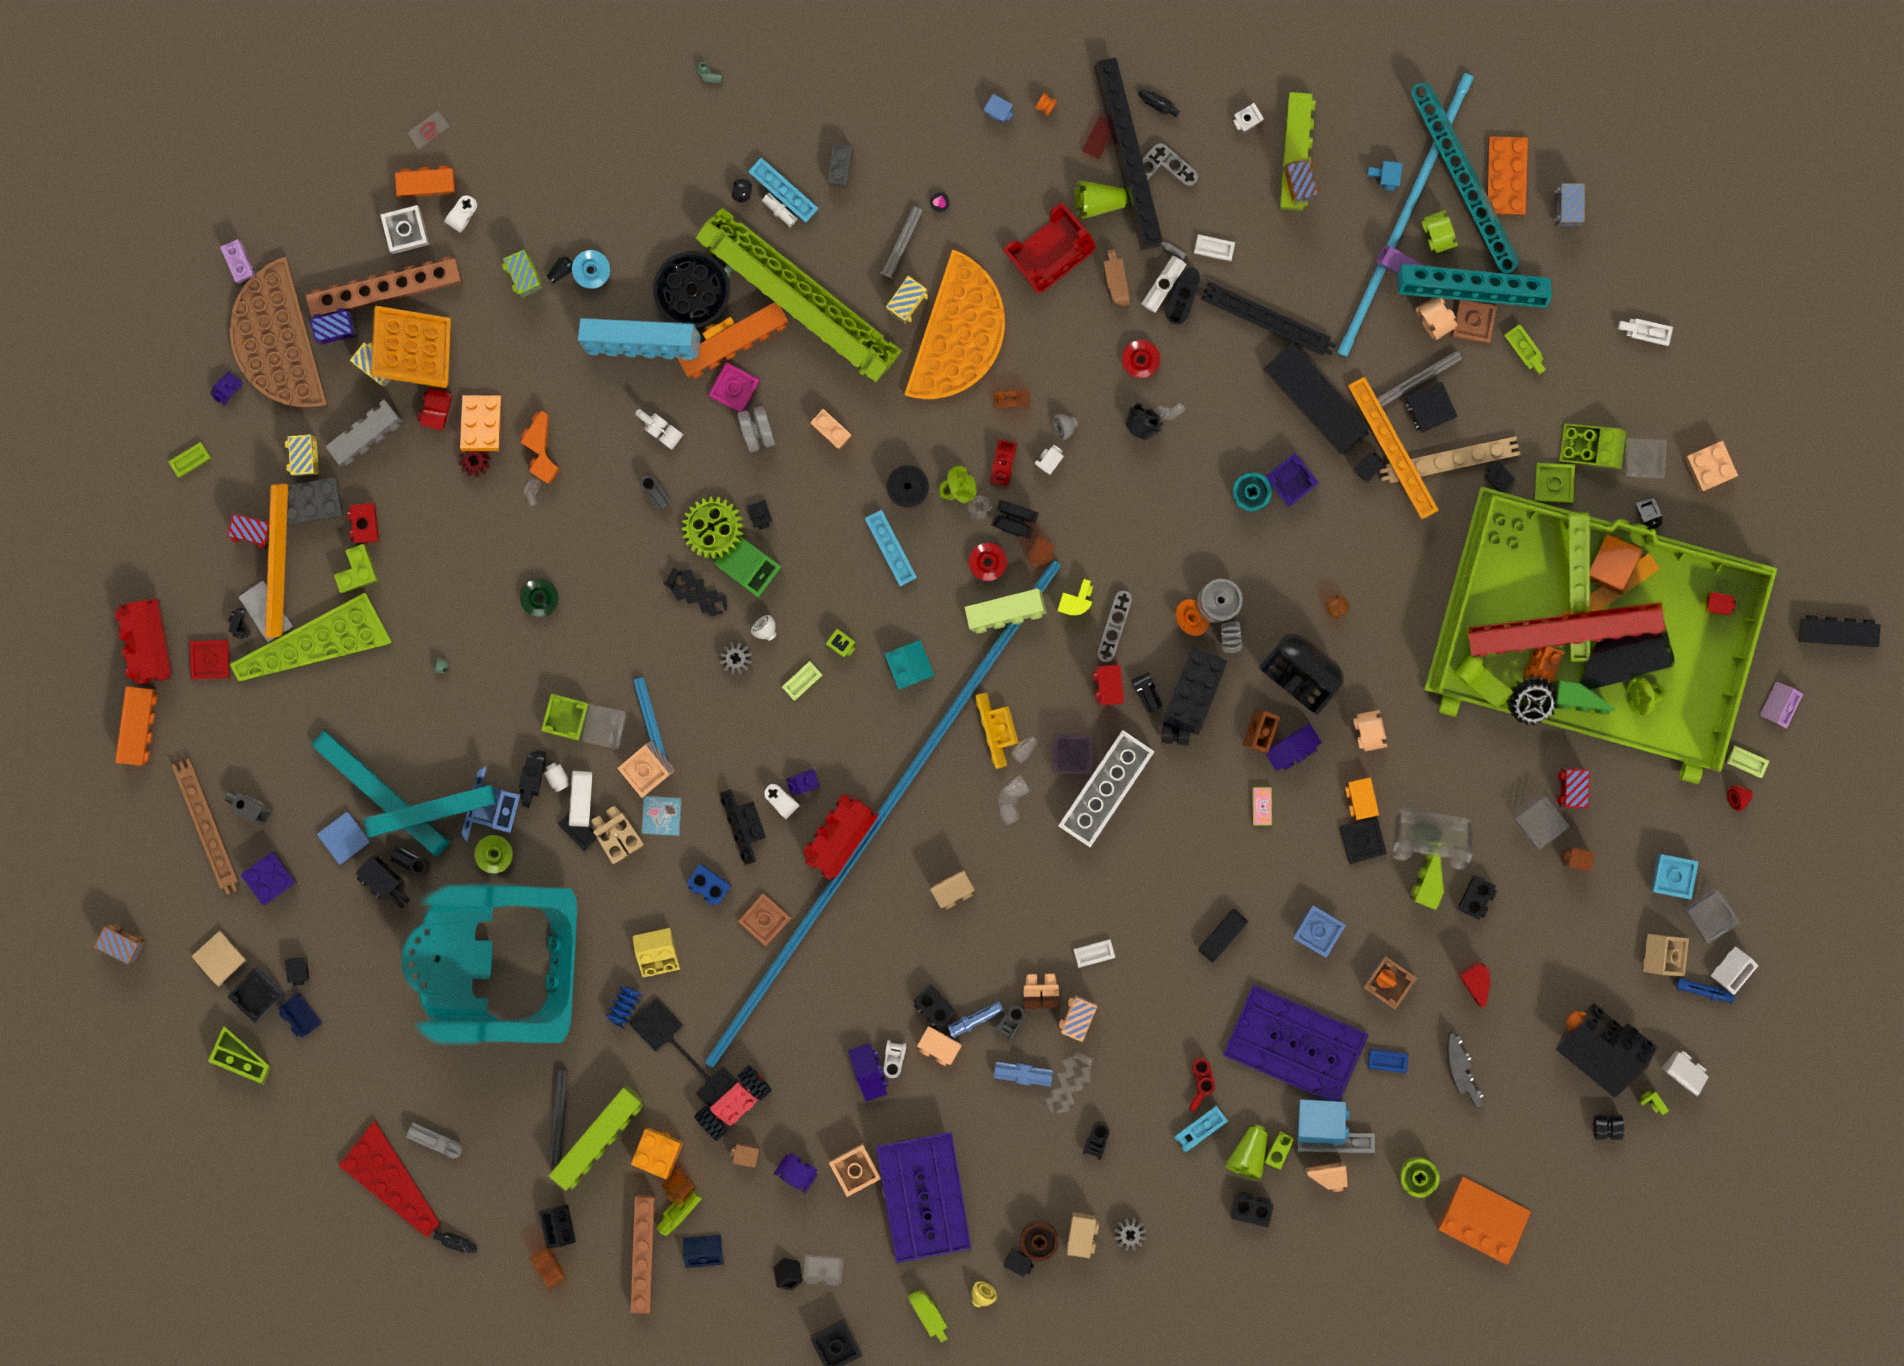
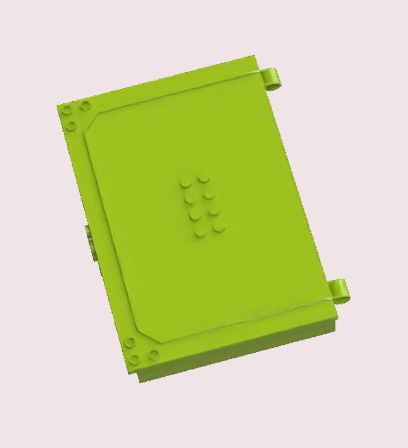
(1520, 570)

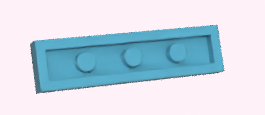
(783, 190)
(890, 548)

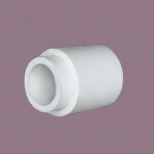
(556, 777)

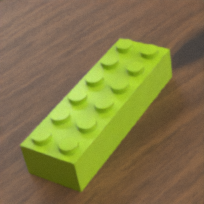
(595, 1138)

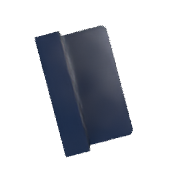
(703, 1251)

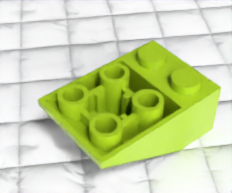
(1593, 446)
(1430, 885)

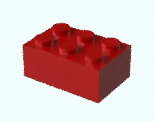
(1109, 685)

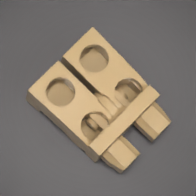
(610, 833)

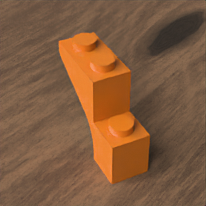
(536, 440)

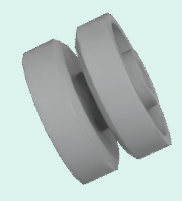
(755, 429)
(1224, 591)

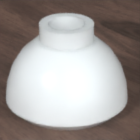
(764, 628)

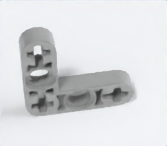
(1164, 162)

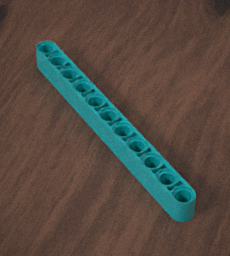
(1465, 167)

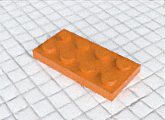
(1507, 174)

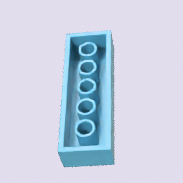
(639, 338)

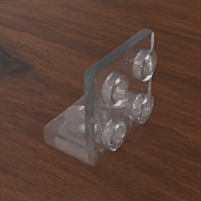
(604, 726)

